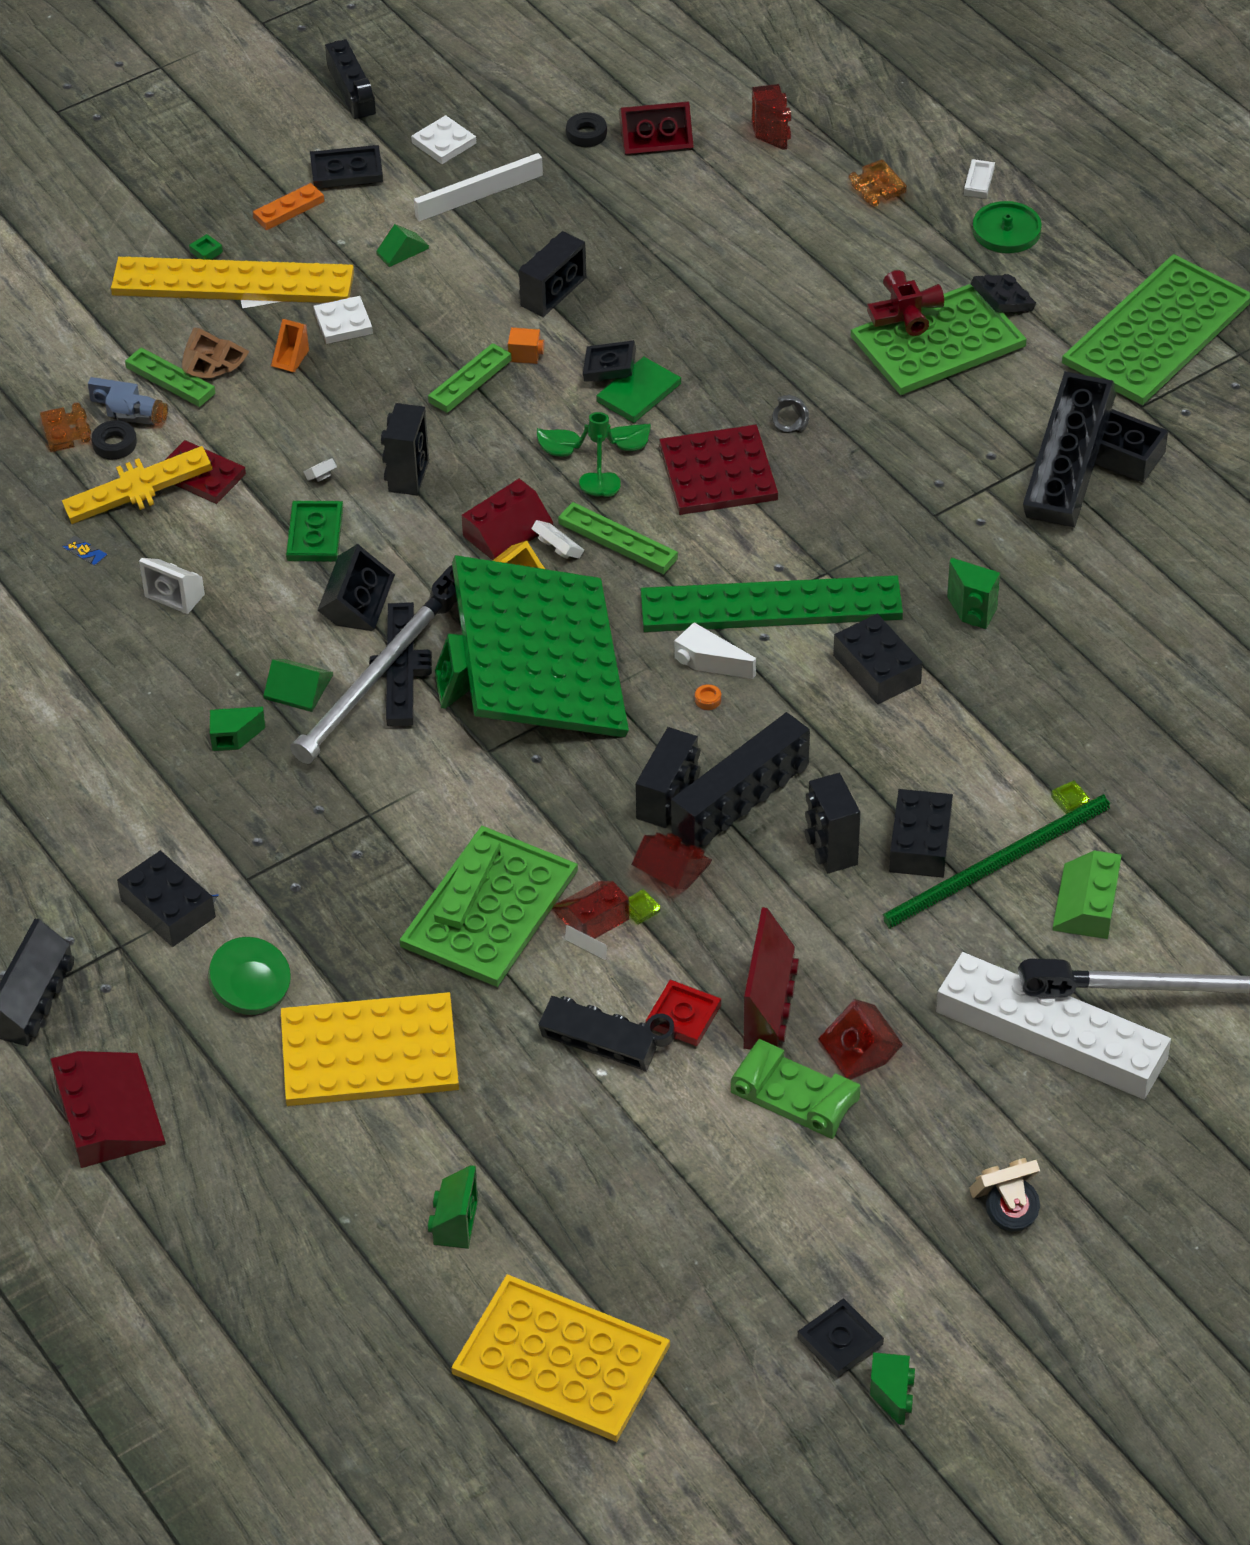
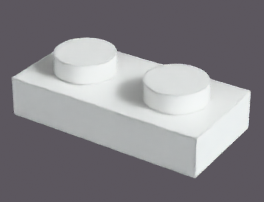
(551, 535)

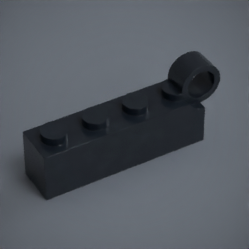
(350, 79)
(603, 1033)

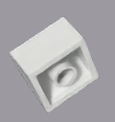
(171, 584)

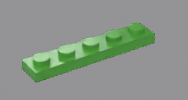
(618, 538)

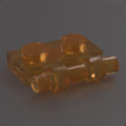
(883, 179)
(57, 428)

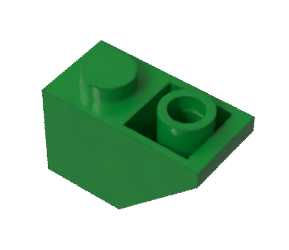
(235, 727)
(890, 1382)

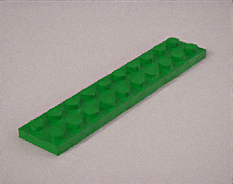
(771, 603)

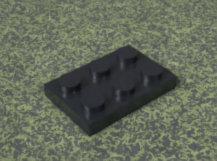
(346, 166)

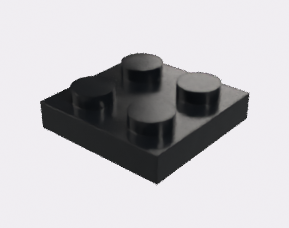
(1003, 293)
(609, 361)
(840, 1337)

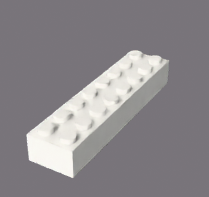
(1053, 1026)

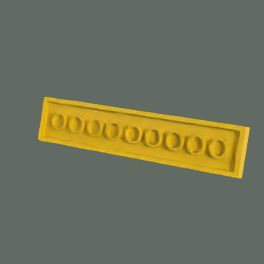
(232, 279)

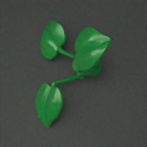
(563, 442)

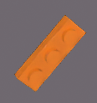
(288, 206)

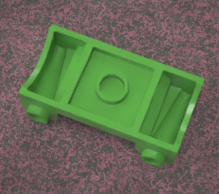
(793, 1089)

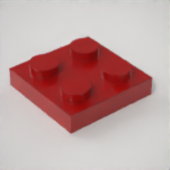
(689, 1009)

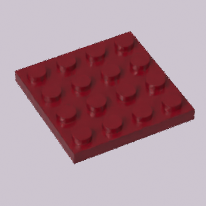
(718, 469)

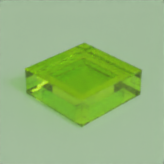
(1069, 796)
(642, 906)

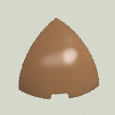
(210, 356)

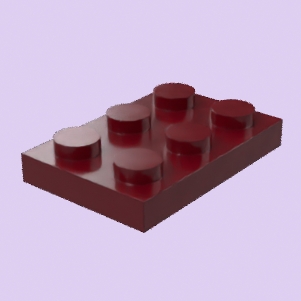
(214, 483)

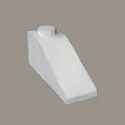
(712, 654)

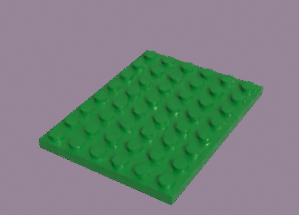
(539, 647)

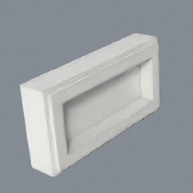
(979, 178)

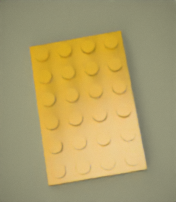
(369, 1049)
(561, 1357)

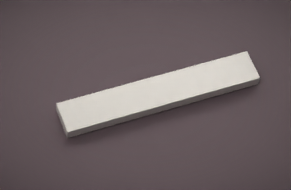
(478, 187)

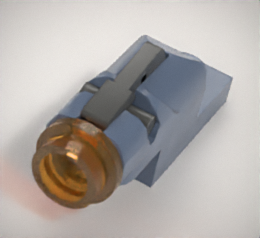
(125, 403)

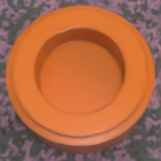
(708, 697)

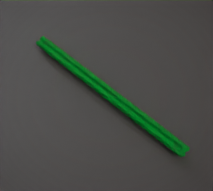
(996, 860)

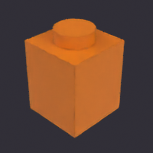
(525, 345)

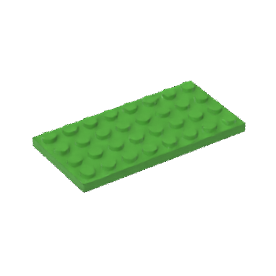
(1158, 328)

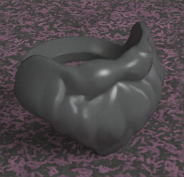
(798, 406)

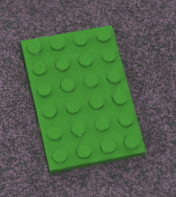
(957, 339)
(504, 915)

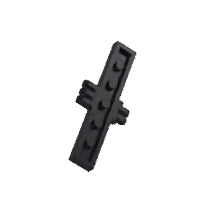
(402, 671)

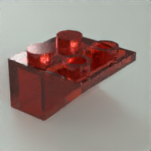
(770, 115)
(670, 860)

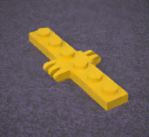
(137, 484)

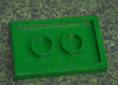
(640, 392)
(315, 531)

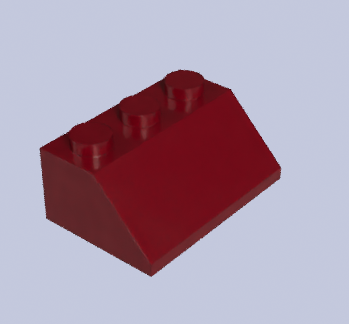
(656, 127)
(504, 519)

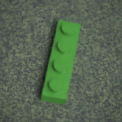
(170, 377)
(469, 378)
(467, 881)

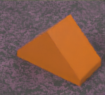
(290, 346)

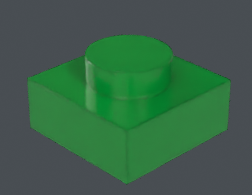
(206, 248)

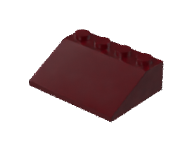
(769, 983)
(106, 1105)

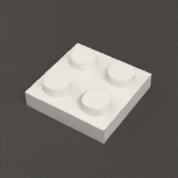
(443, 139)
(343, 319)

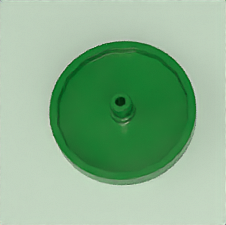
(1007, 227)
(249, 975)

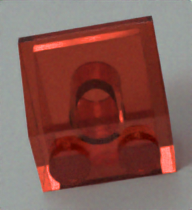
(594, 909)
(860, 1040)

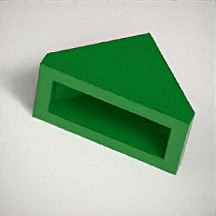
(400, 245)

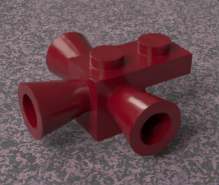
(905, 303)

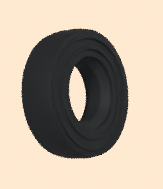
(588, 139)
(114, 428)

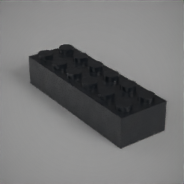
(1069, 449)
(740, 781)

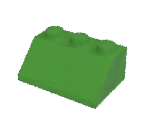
(1088, 894)

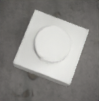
(320, 470)

